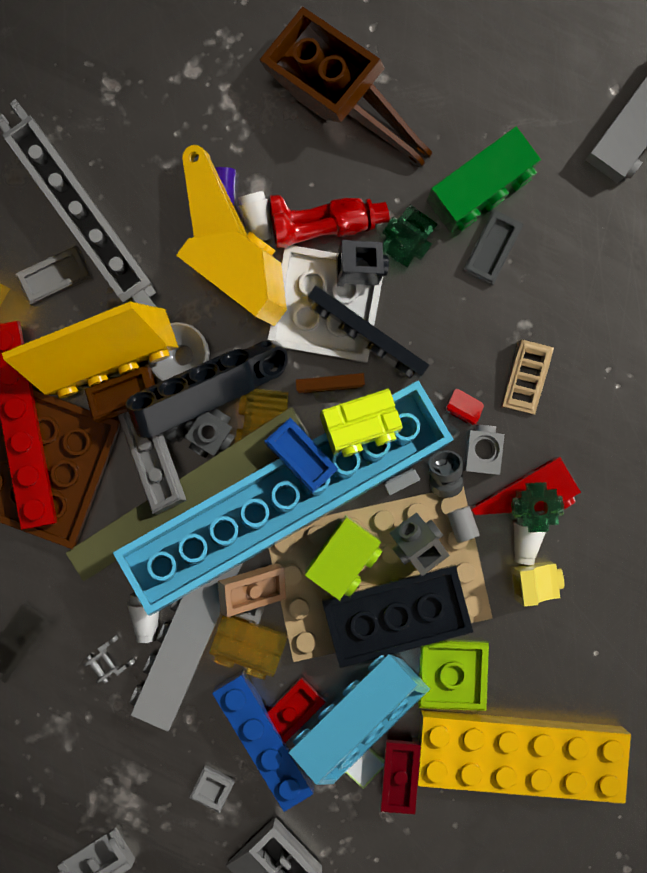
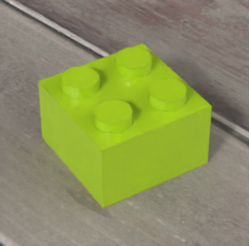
(343, 558)

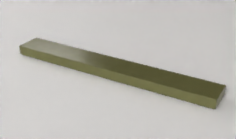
(199, 485)

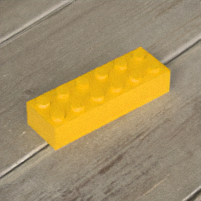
(523, 756)

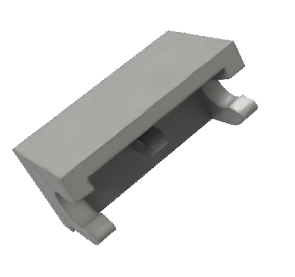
(103, 855)

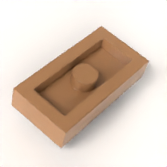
(252, 590)

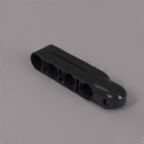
(204, 387)

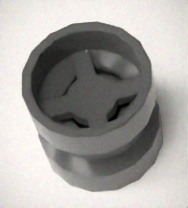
(446, 473)

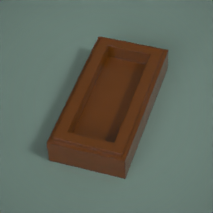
(330, 383)
(109, 397)

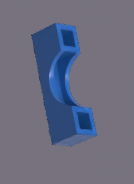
(262, 741)

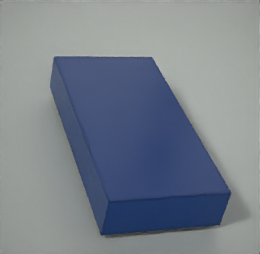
(301, 455)

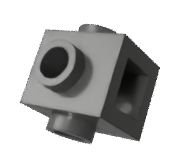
(219, 442)
(419, 543)

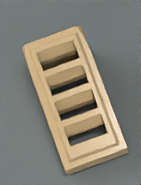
(542, 367)

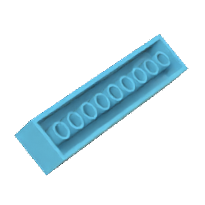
(270, 508)

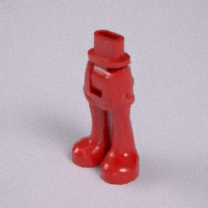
(336, 218)

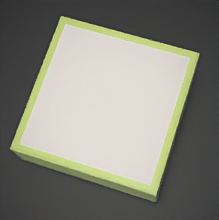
(366, 768)

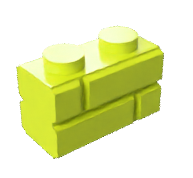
(361, 422)

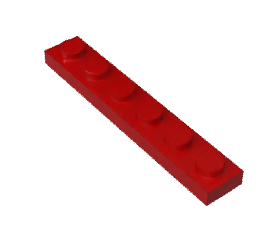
(23, 438)

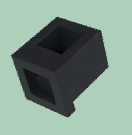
(361, 263)

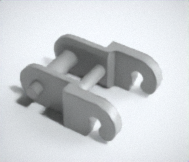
(96, 668)

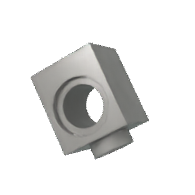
(490, 465)

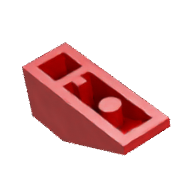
(552, 472)

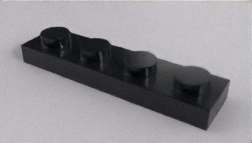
(354, 325)

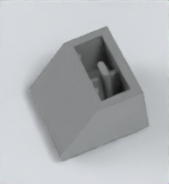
(274, 852)

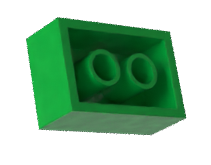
(484, 181)

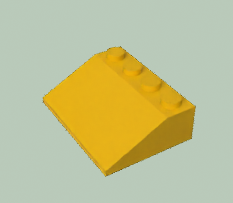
(94, 349)

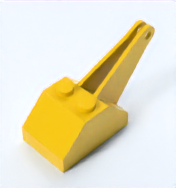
(222, 248)

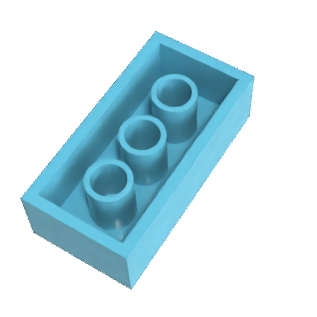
(358, 719)

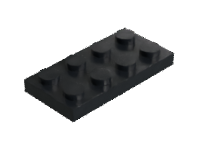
(397, 616)

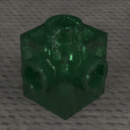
(408, 236)
(524, 504)

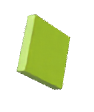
(455, 674)

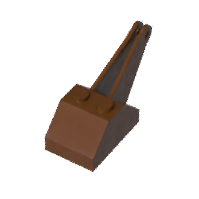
(330, 77)

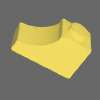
(536, 583)

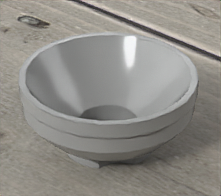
(188, 336)

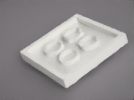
(305, 330)

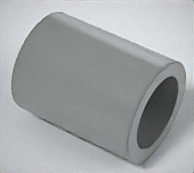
(463, 524)

